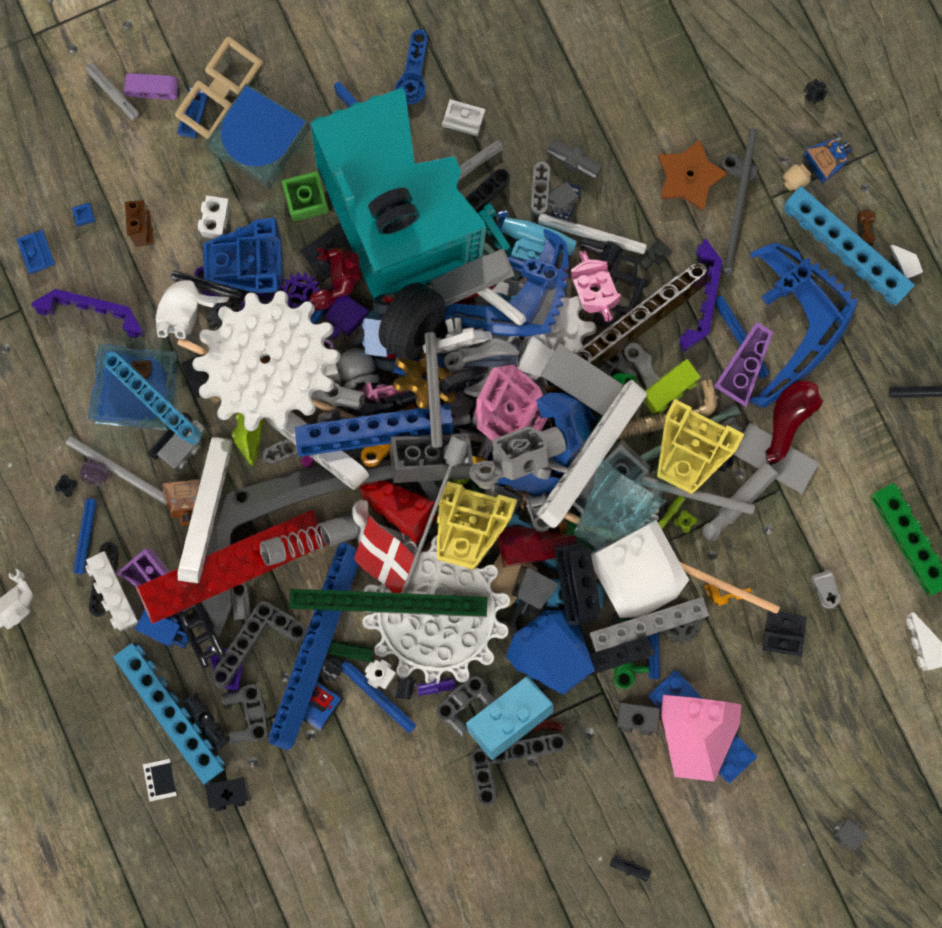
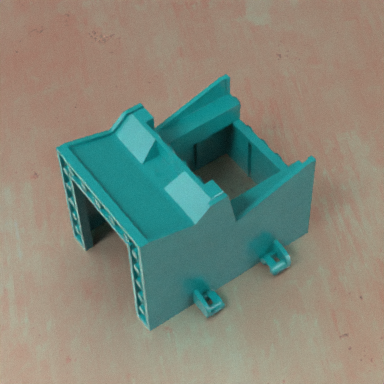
(370, 153)

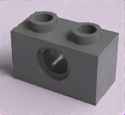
(649, 714)

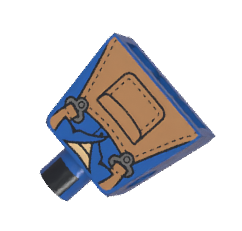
(827, 158)

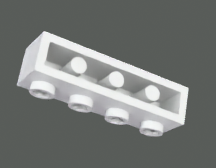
(112, 591)

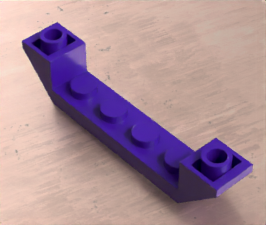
(708, 256)
(48, 303)

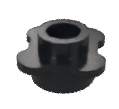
(60, 486)

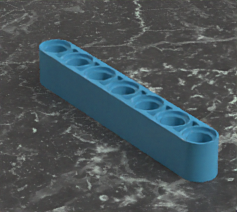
(157, 404)

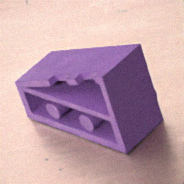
(143, 568)

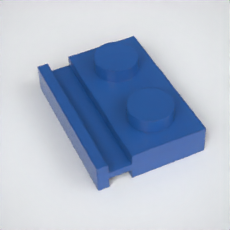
(36, 252)

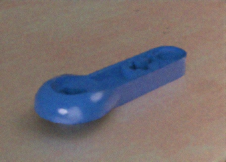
(413, 70)

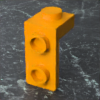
(714, 594)

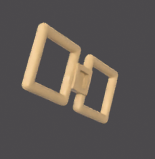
(219, 87)

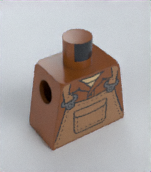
(181, 498)

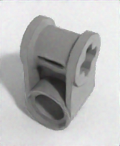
(533, 506)
(826, 586)

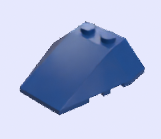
(247, 258)
(551, 651)

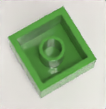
(305, 196)

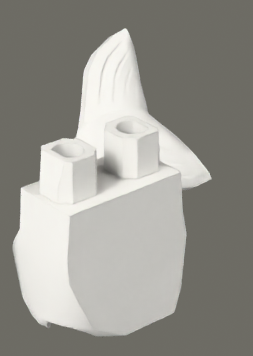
(179, 309)

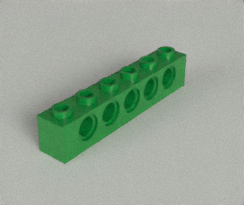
(900, 534)

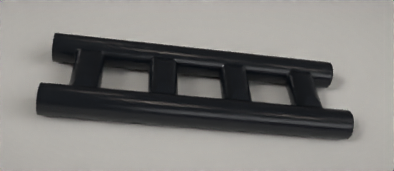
(196, 641)

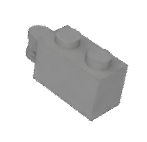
(177, 451)

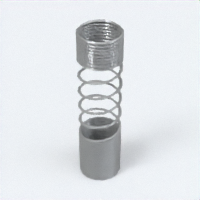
(332, 532)

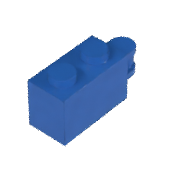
(164, 631)

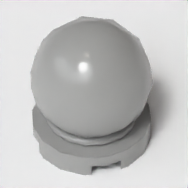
(357, 369)

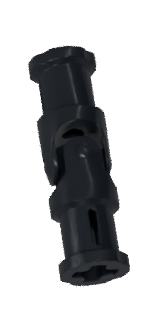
(387, 404)
(208, 722)

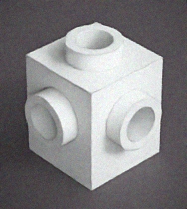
(386, 678)

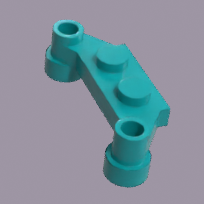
(492, 229)

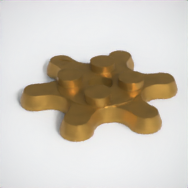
(414, 382)

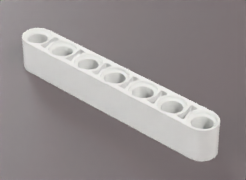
(335, 462)

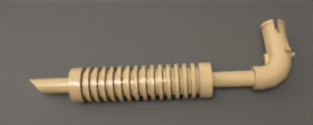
(657, 422)

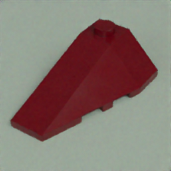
(528, 545)

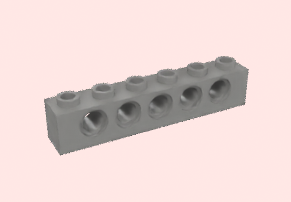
(648, 624)

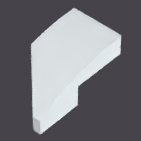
(907, 261)

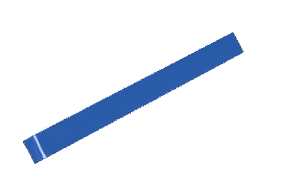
(312, 653)

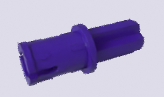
(432, 687)

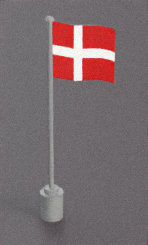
(387, 556)

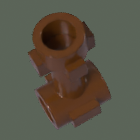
(866, 217)

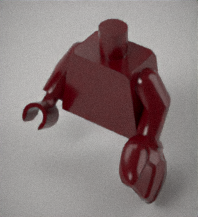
(344, 276)

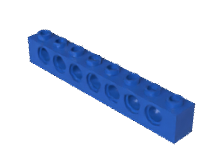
(367, 430)

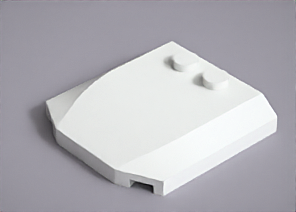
(640, 571)

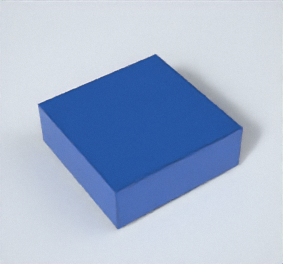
(83, 214)

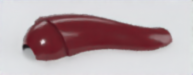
(790, 410)

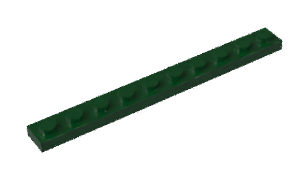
(388, 603)

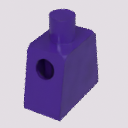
(345, 316)

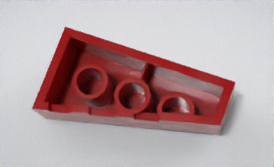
(400, 507)

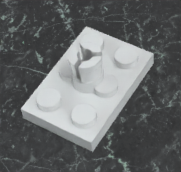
(459, 338)

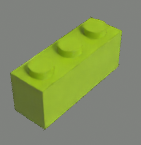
(671, 386)

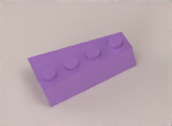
(744, 367)

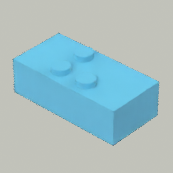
(509, 717)

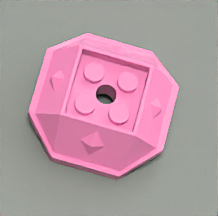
(508, 403)

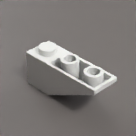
(926, 643)

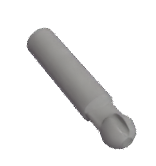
(747, 493)

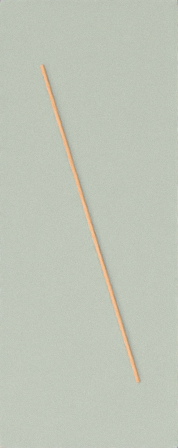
(569, 516)

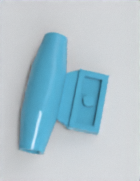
(531, 238)

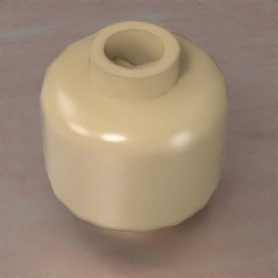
(796, 177)

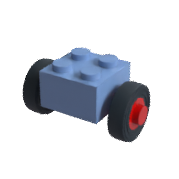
(383, 358)

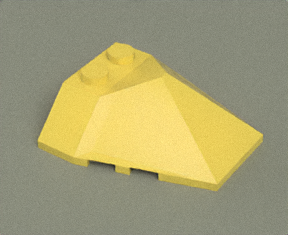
(693, 447)
(470, 524)

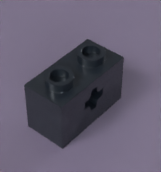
(216, 791)

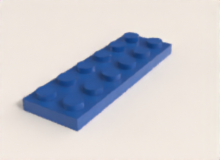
(739, 754)

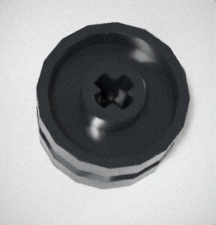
(393, 211)

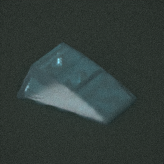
(614, 508)

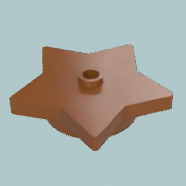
(693, 188)

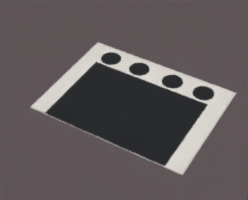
(159, 780)

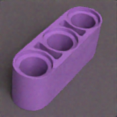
(151, 86)

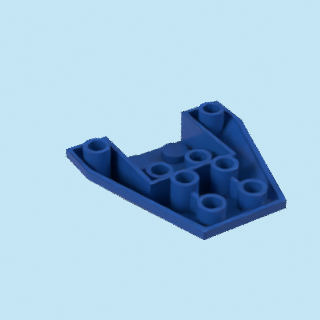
(571, 418)

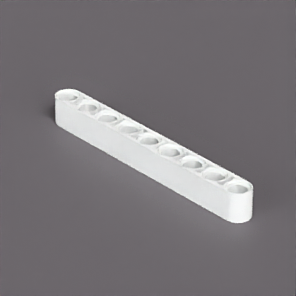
(591, 454)
(205, 510)

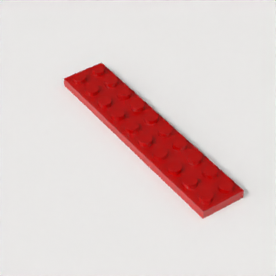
(225, 569)

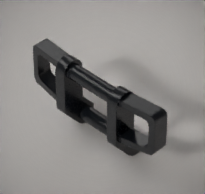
(639, 283)

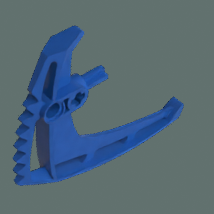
(530, 297)
(816, 305)

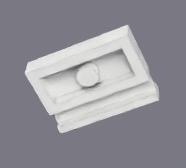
(463, 117)

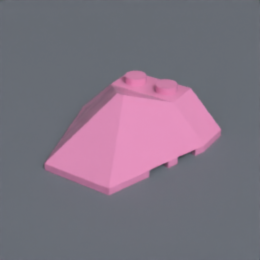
(698, 734)

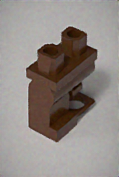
(136, 224)

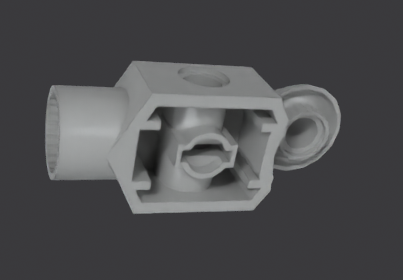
(518, 455)

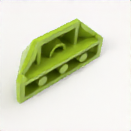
(247, 441)

